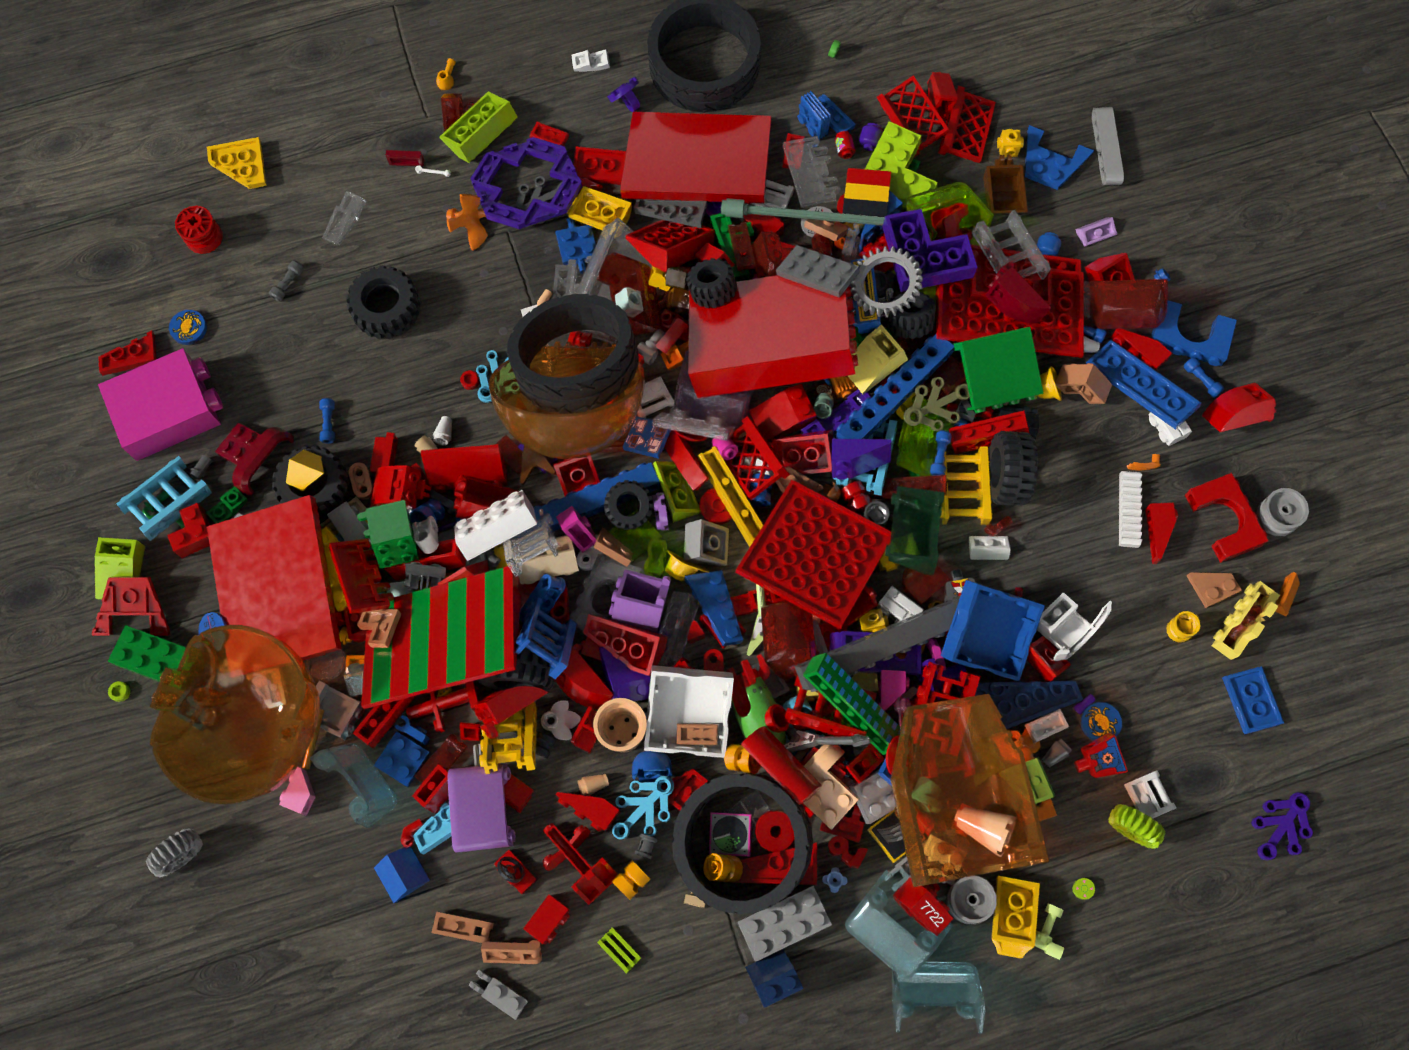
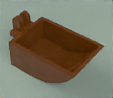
(1005, 186)

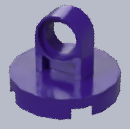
(626, 94)

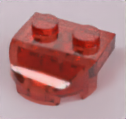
(921, 585)

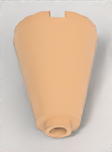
(987, 827)

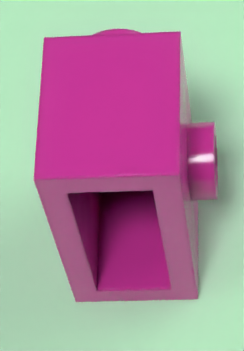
(577, 528)

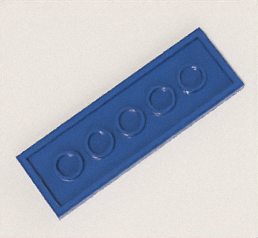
(1144, 384)

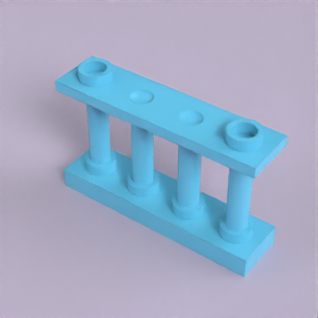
(169, 514)

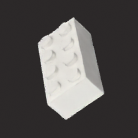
(494, 525)

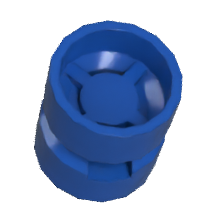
(764, 497)
(429, 508)

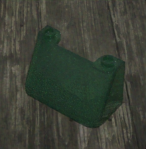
(915, 529)

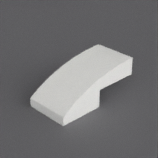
(586, 62)

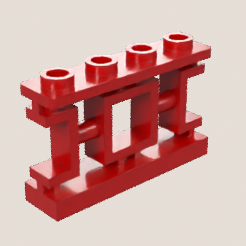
(926, 695)

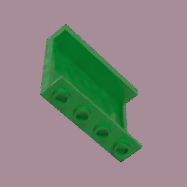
(1000, 369)

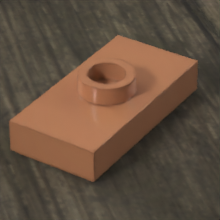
(697, 734)

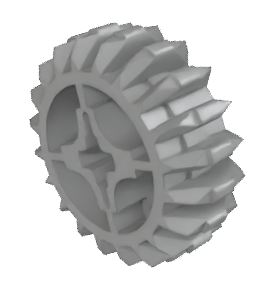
(174, 852)

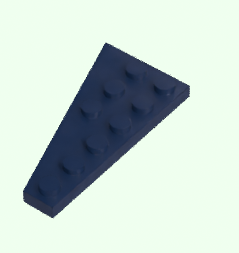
(1027, 700)

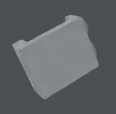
(339, 711)

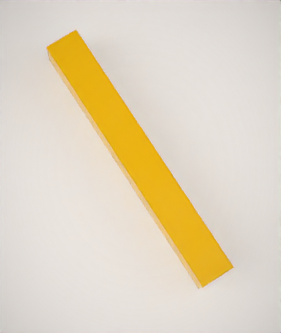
(731, 494)

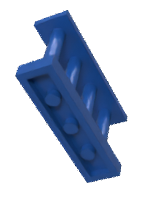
(560, 652)

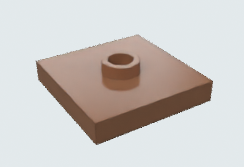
(830, 229)

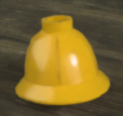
(1048, 384)

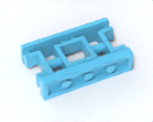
(877, 487)

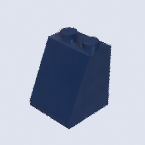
(774, 978)

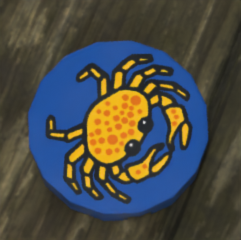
(187, 327)
(1100, 719)

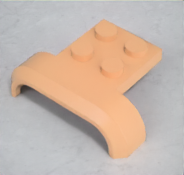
(834, 797)

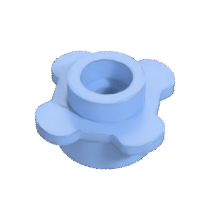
(834, 886)

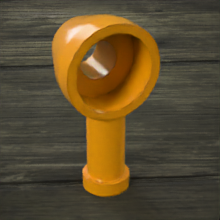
(447, 82)

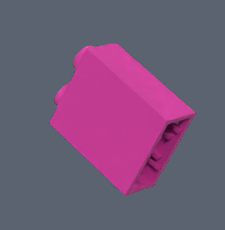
(161, 403)

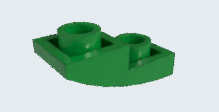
(229, 505)

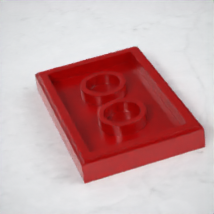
(599, 164)

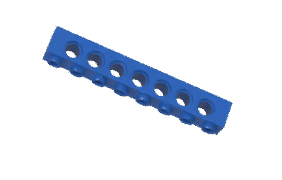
(940, 348)

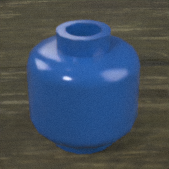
(1049, 244)

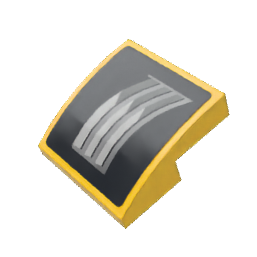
(889, 836)

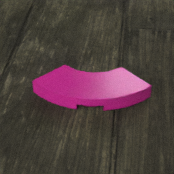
(935, 651)

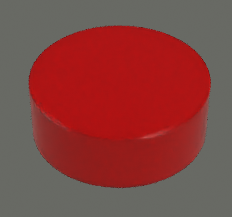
(470, 380)

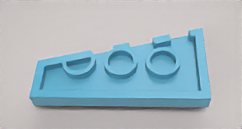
(434, 830)

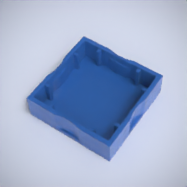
(992, 630)

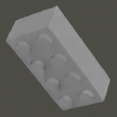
(784, 923)

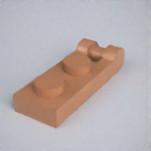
(461, 927)
(511, 952)

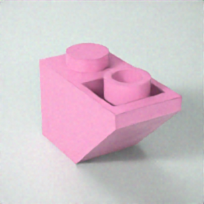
(299, 793)

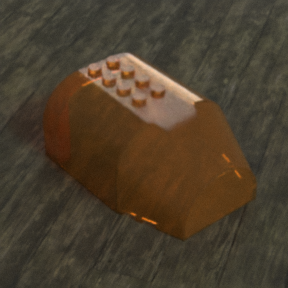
(955, 759)

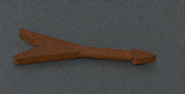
(531, 460)

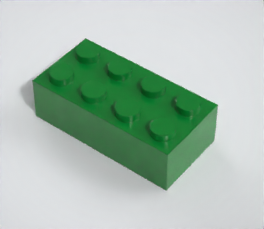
(145, 653)

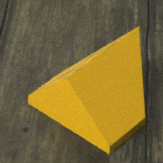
(304, 469)

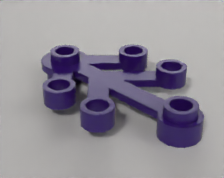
(1285, 824)

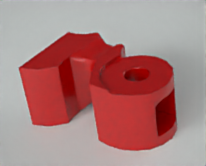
(839, 847)

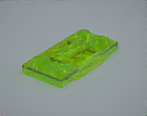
(918, 444)

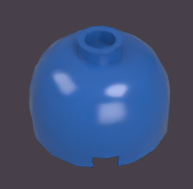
(651, 765)

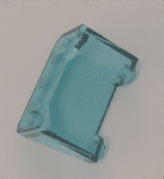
(373, 792)

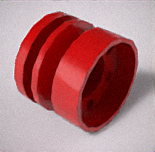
(198, 229)

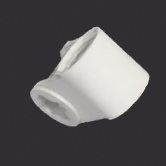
(426, 535)

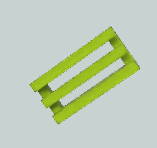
(619, 950)

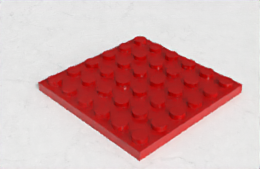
(815, 553)

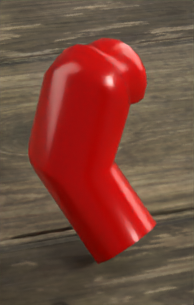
(408, 832)

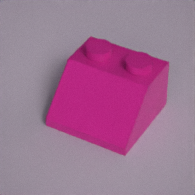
(891, 686)

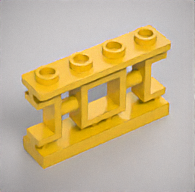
(505, 746)

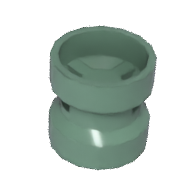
(823, 405)

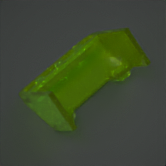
(947, 196)

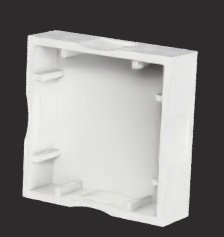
(687, 698)

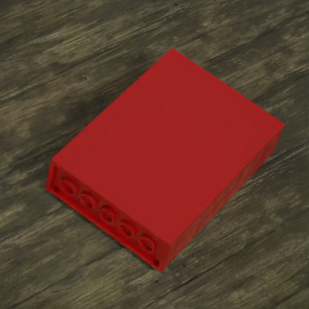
(770, 337)

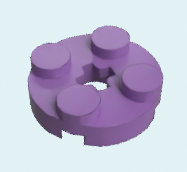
(661, 517)

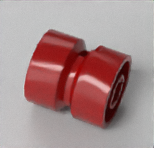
(855, 496)

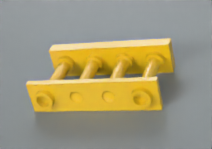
(981, 494)

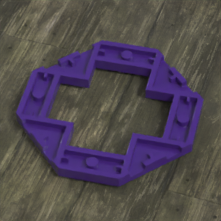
(538, 210)

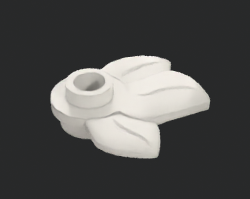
(563, 722)

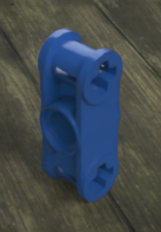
(547, 592)

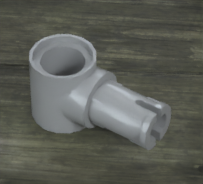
(649, 348)

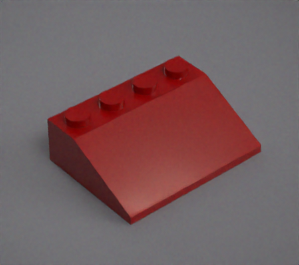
(670, 243)
(477, 462)

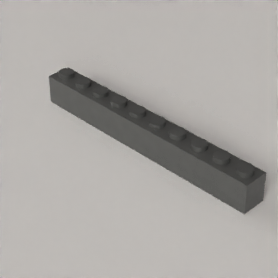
(889, 640)

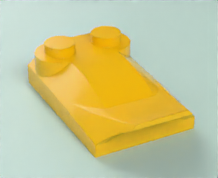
(598, 208)
(1015, 916)

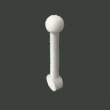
(419, 169)

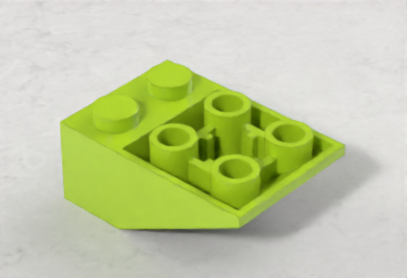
(116, 559)

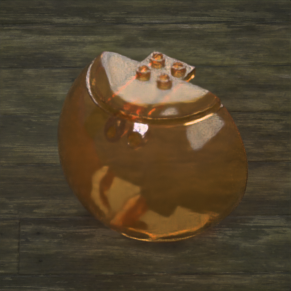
(213, 721)

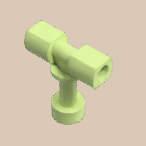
(1043, 939)

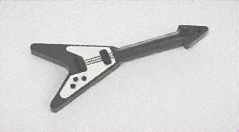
(803, 740)

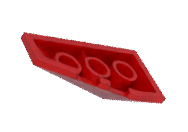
(630, 644)

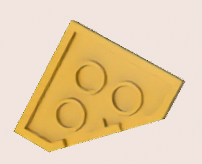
(240, 161)

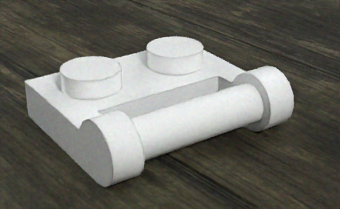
(776, 199)
(653, 391)
(1144, 798)

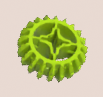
(1136, 826)

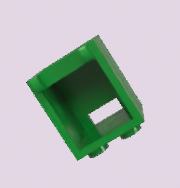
(390, 533)

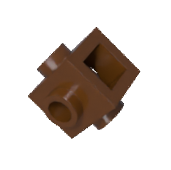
(678, 301)

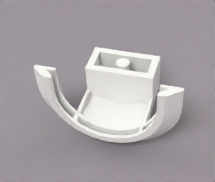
(1067, 628)

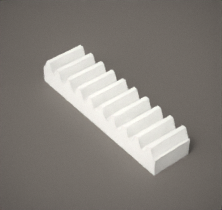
(1130, 509)

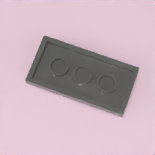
(818, 271)

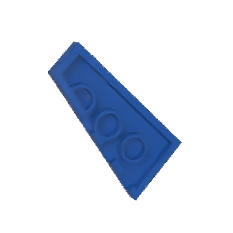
(716, 604)

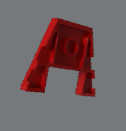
(130, 597)

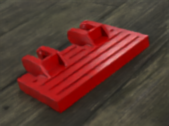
(359, 575)

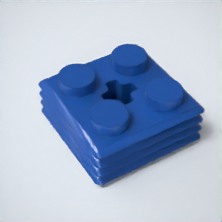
(814, 115)

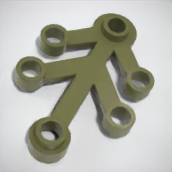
(933, 405)

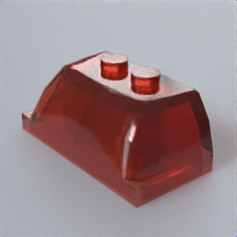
(1128, 303)
(787, 637)

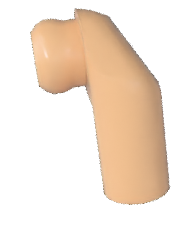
(545, 297)

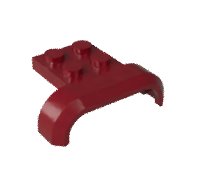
(249, 451)

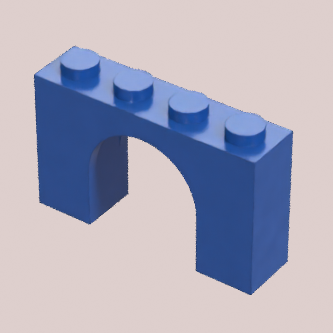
(1213, 350)

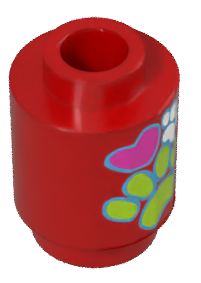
(845, 145)

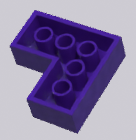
(939, 260)

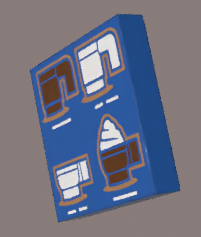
(645, 438)

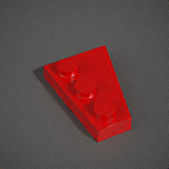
(129, 357)

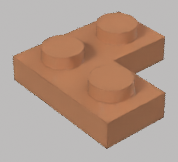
(382, 624)

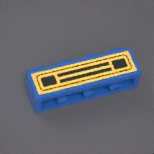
(863, 320)

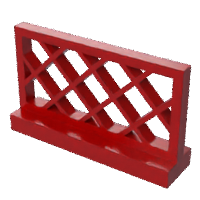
(895, 117)
(952, 123)
(766, 452)

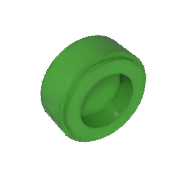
(834, 48)

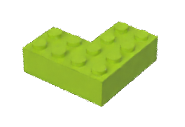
(895, 154)

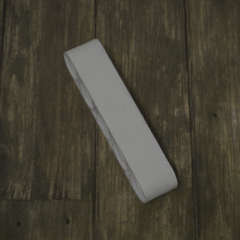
(1107, 146)

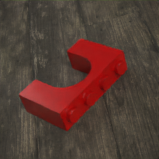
(1227, 492)

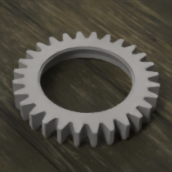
(902, 259)

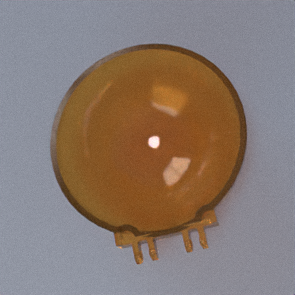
(564, 434)

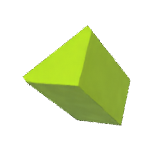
(677, 491)

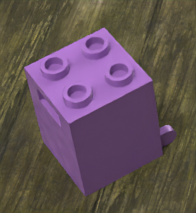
(639, 600)

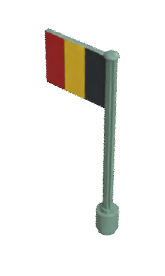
(863, 201)

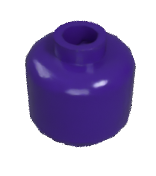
(870, 136)

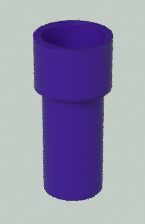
(1080, 707)

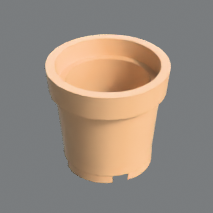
(614, 714)

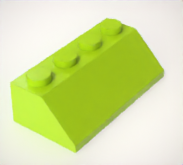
(479, 126)

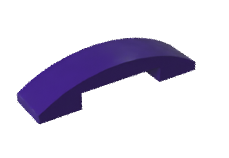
(839, 414)

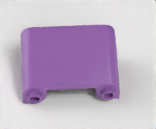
(478, 808)

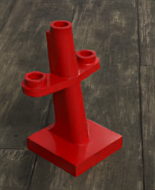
(470, 693)
(593, 879)

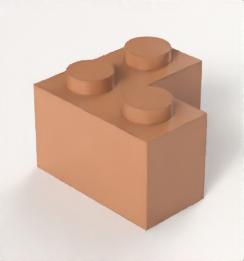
(1084, 380)

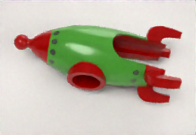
(754, 702)

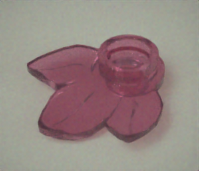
(900, 705)

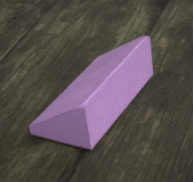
(1096, 231)

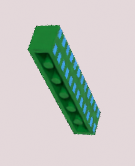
(851, 701)

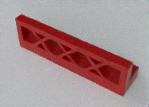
(980, 433)

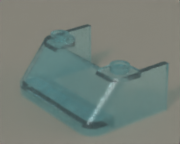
(887, 937)
(940, 985)

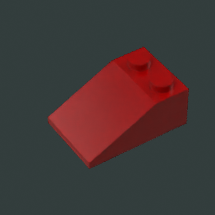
(783, 413)
(806, 452)

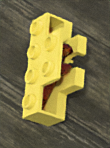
(1246, 620)

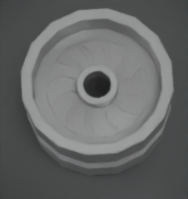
(1282, 512)
(959, 903)

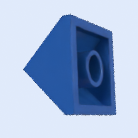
(401, 873)

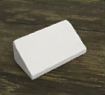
(989, 548)

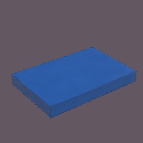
(1253, 700)

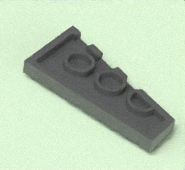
(682, 212)

